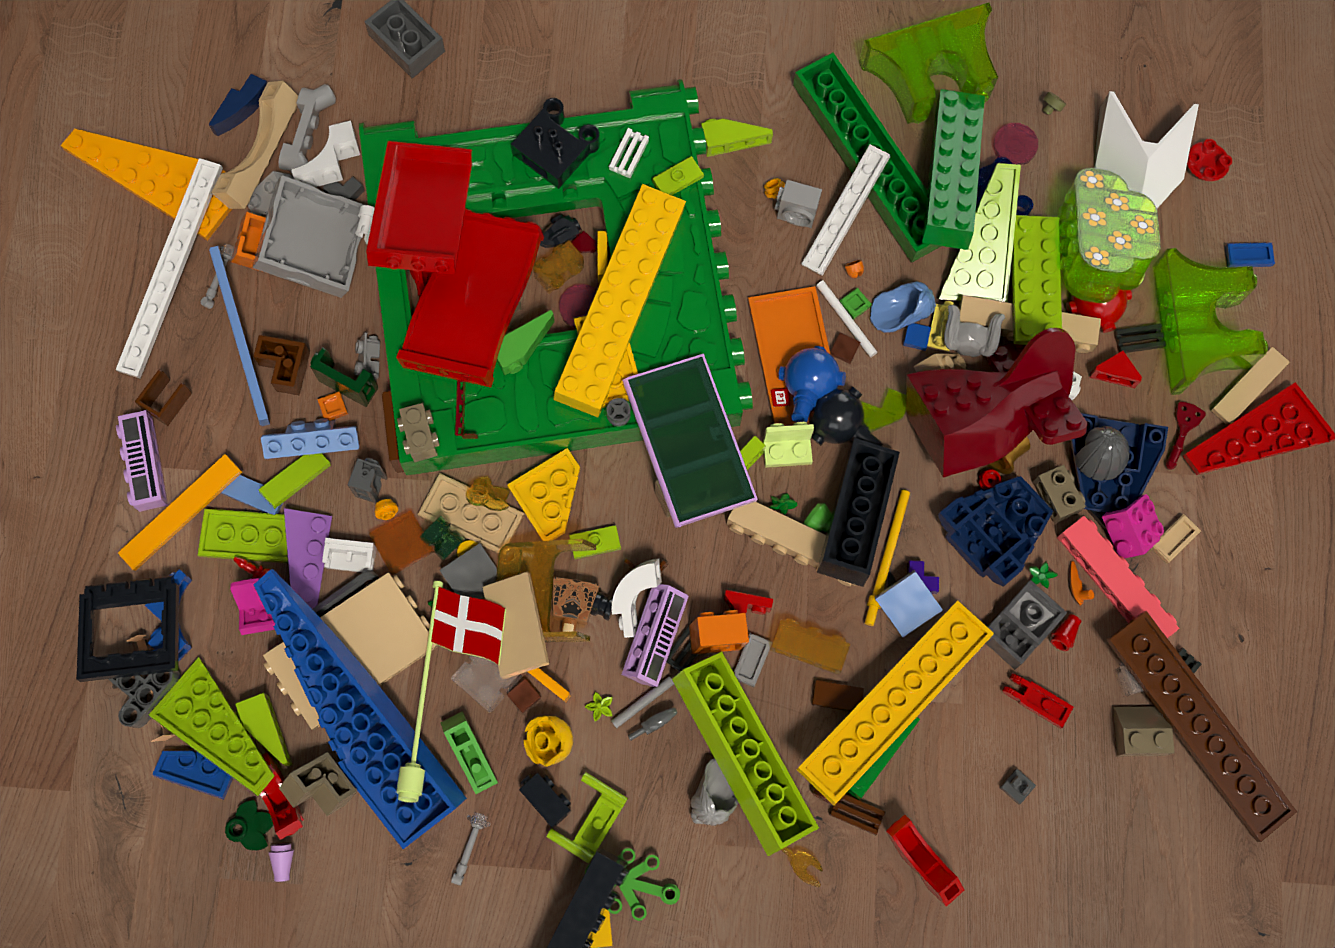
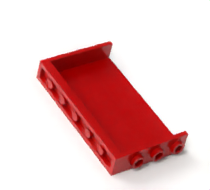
(420, 208)

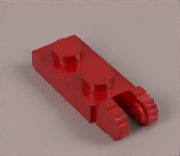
(1040, 701)

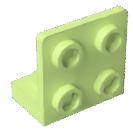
(788, 445)

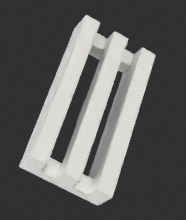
(636, 137)

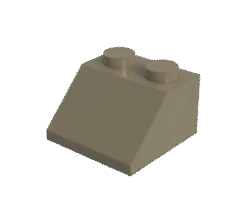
(1142, 732)

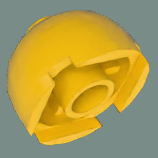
(548, 740)

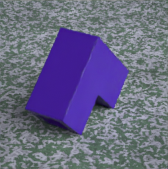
(931, 583)

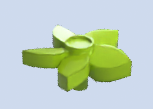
(600, 706)

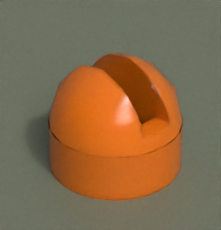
(855, 268)

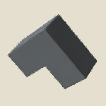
(351, 189)

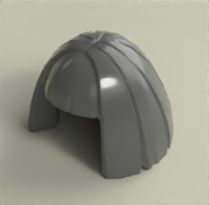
(1103, 454)

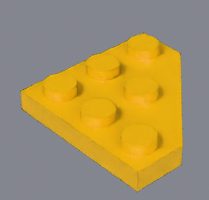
(548, 494)

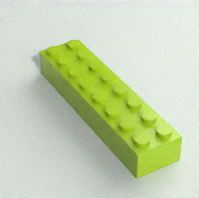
(745, 753)

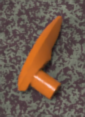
(1076, 586)

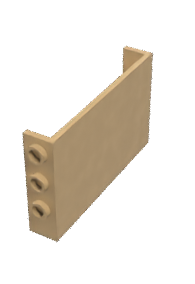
(377, 630)

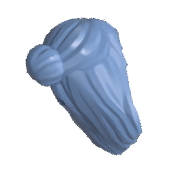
(902, 306)

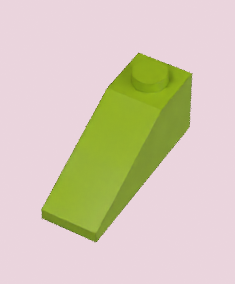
(729, 136)
(261, 722)

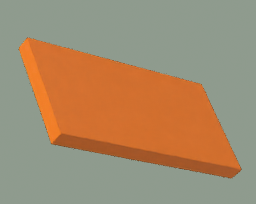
(783, 327)

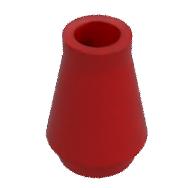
(1066, 633)

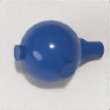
(809, 377)

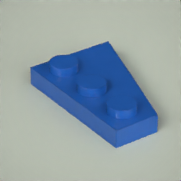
(193, 771)

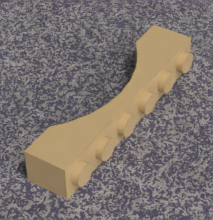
(276, 108)

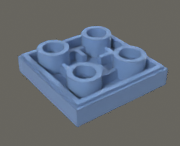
(908, 603)

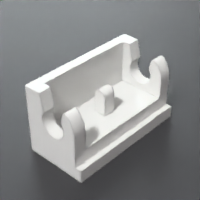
(349, 555)

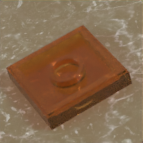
(400, 543)

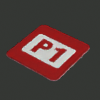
(780, 397)

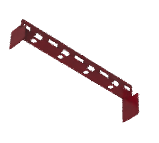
(461, 415)

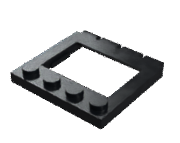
(137, 662)

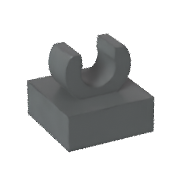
(1017, 786)

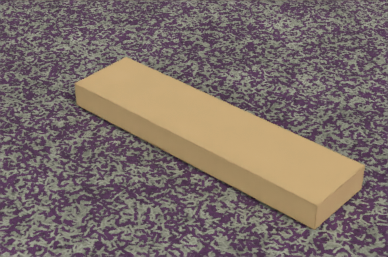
(1250, 386)

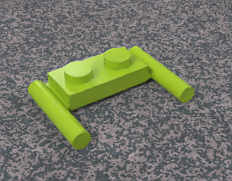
(597, 823)

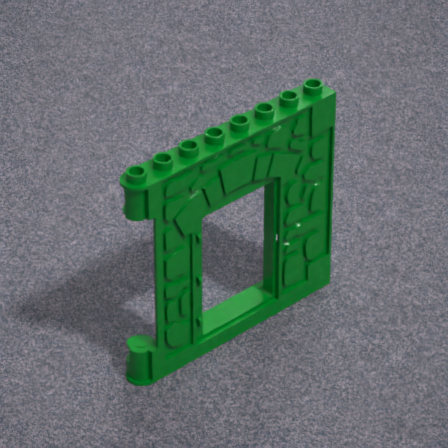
(679, 320)

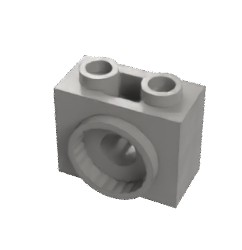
(798, 203)

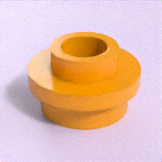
(772, 188)
(385, 509)

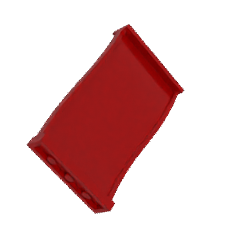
(467, 313)

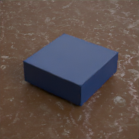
(917, 336)

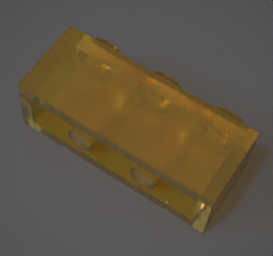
(810, 646)

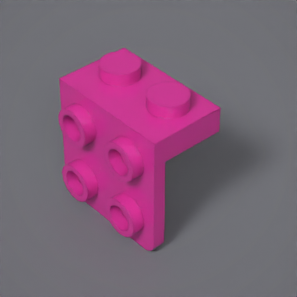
(1134, 528)
(252, 613)

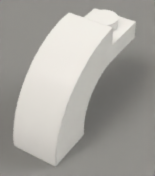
(624, 600)

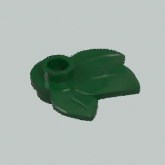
(253, 825)

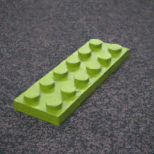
(1036, 277)

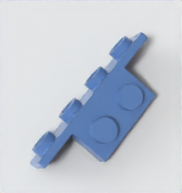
(310, 438)

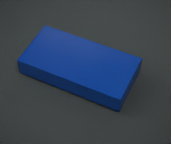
(1249, 254)

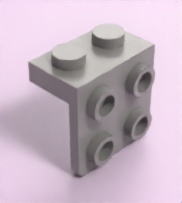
(262, 194)

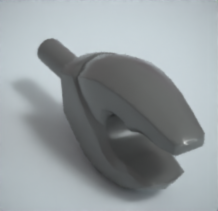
(654, 723)

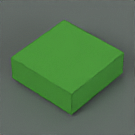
(855, 303)

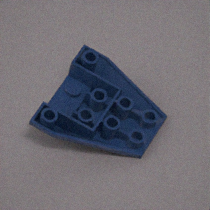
(1146, 448)

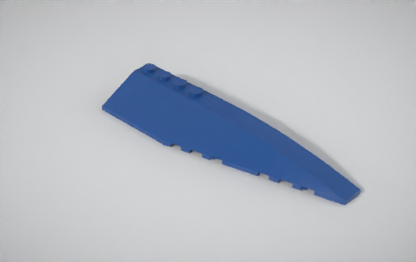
(358, 718)

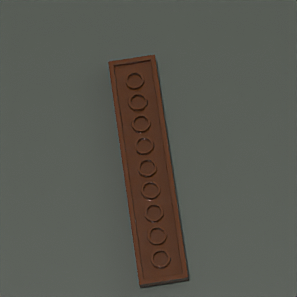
(1202, 726)

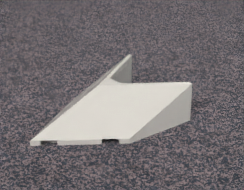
(1143, 165)

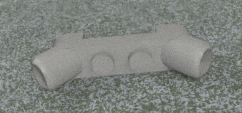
(310, 104)

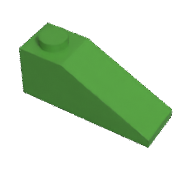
(522, 342)
(468, 752)

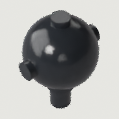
(840, 418)

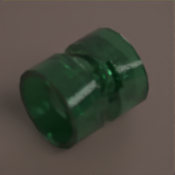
(442, 538)

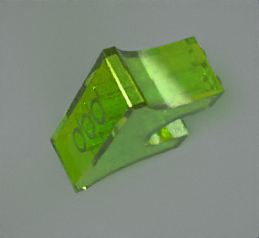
(941, 46)
(1192, 332)

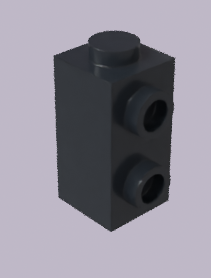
(542, 797)

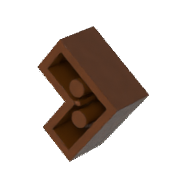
(287, 359)

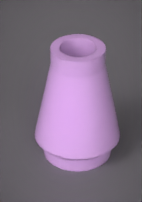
(281, 861)

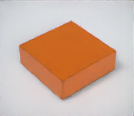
(332, 406)

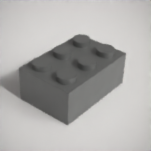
(405, 36)

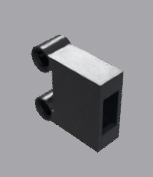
(551, 148)

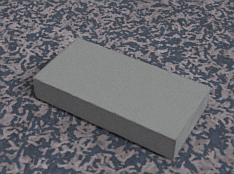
(752, 660)

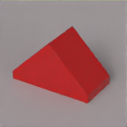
(1118, 371)

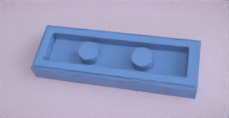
(247, 492)

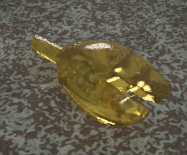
(799, 864)

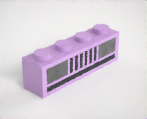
(142, 461)
(655, 635)

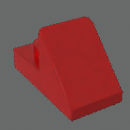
(742, 601)

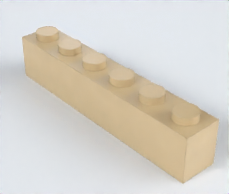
(1081, 328)
(779, 532)

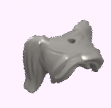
(972, 338)

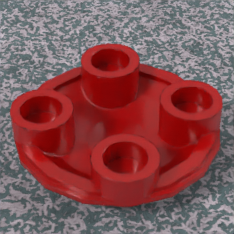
(1208, 160)

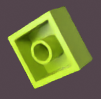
(752, 451)

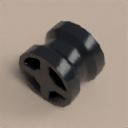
(602, 606)

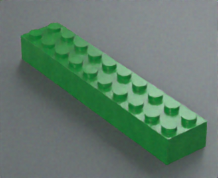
(851, 129)

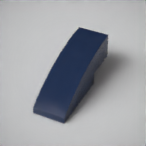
(238, 105)

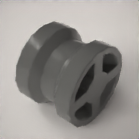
(618, 407)

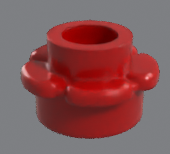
(989, 474)

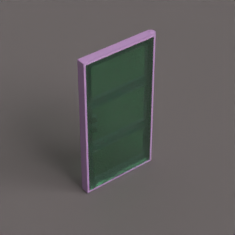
(689, 440)

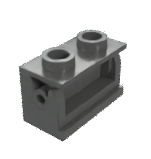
(366, 480)

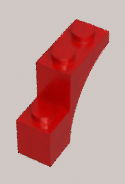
(924, 861)

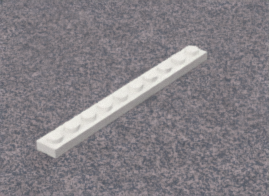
(169, 269)

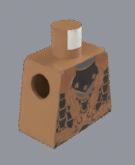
(573, 602)

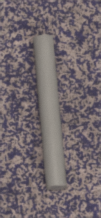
(642, 702)

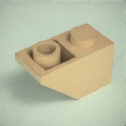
(941, 361)

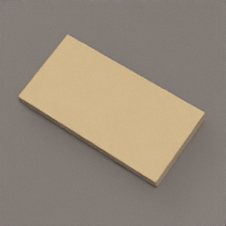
(473, 522)
(523, 636)

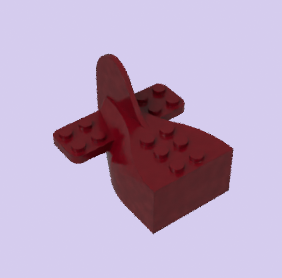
(983, 416)

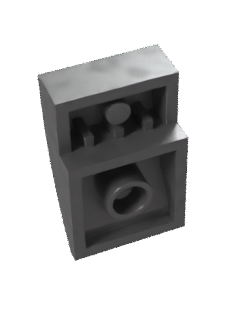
(1024, 624)

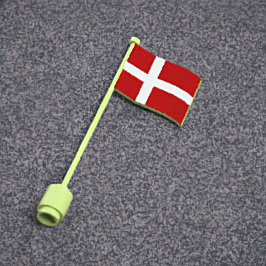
(463, 627)

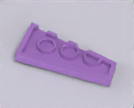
(305, 550)

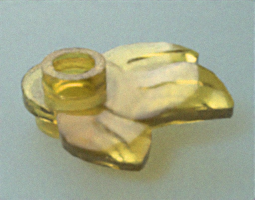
(486, 495)

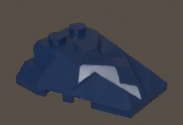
(996, 528)

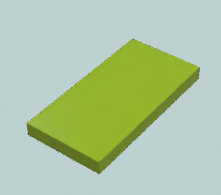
(243, 535)

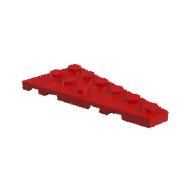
(1271, 429)

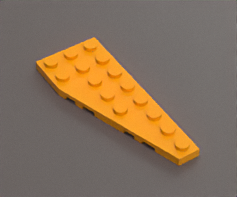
(146, 172)

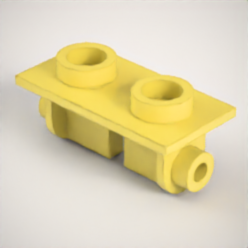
(938, 326)

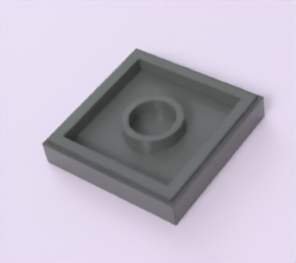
(470, 573)

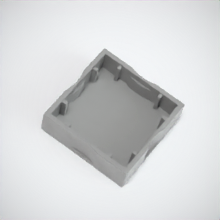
(309, 237)

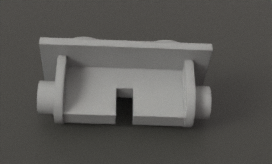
(366, 350)

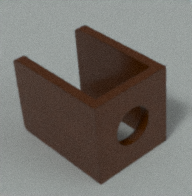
(154, 389)

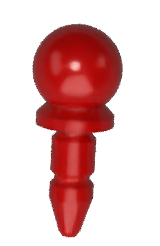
(251, 568)

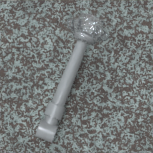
(226, 253)
(477, 821)

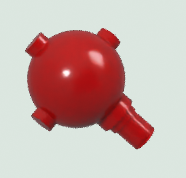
(1108, 312)

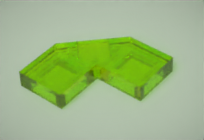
(891, 411)

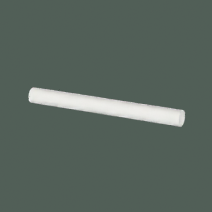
(846, 318)

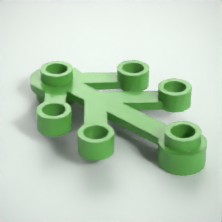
(631, 883)

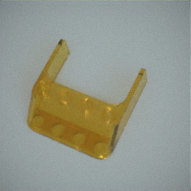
(539, 560)

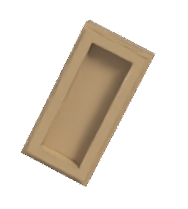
(1175, 538)

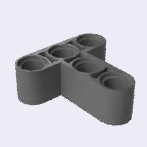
(138, 694)

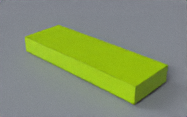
(293, 478)

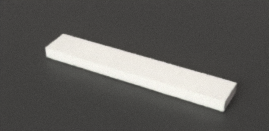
(846, 210)

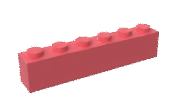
(1113, 575)

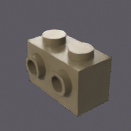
(420, 440)
(1060, 493)

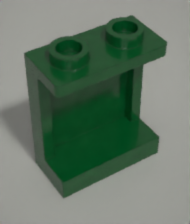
(359, 391)

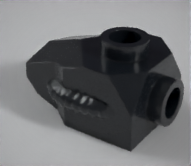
(561, 231)

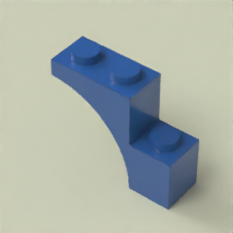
(156, 608)

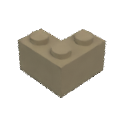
(319, 780)

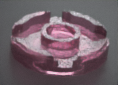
(1016, 143)
(576, 302)

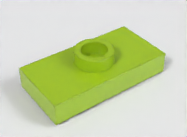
(678, 177)
(604, 538)

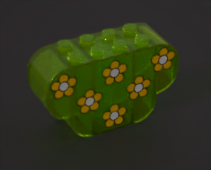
(1105, 236)

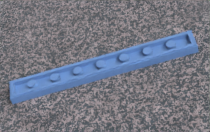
(239, 336)

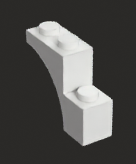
(326, 167)

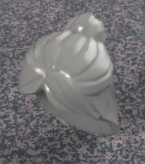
(713, 798)

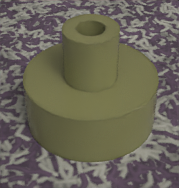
(1054, 102)

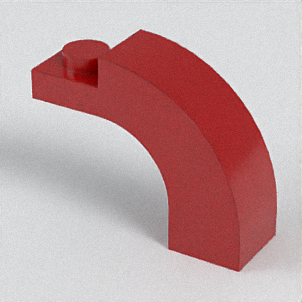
(284, 817)

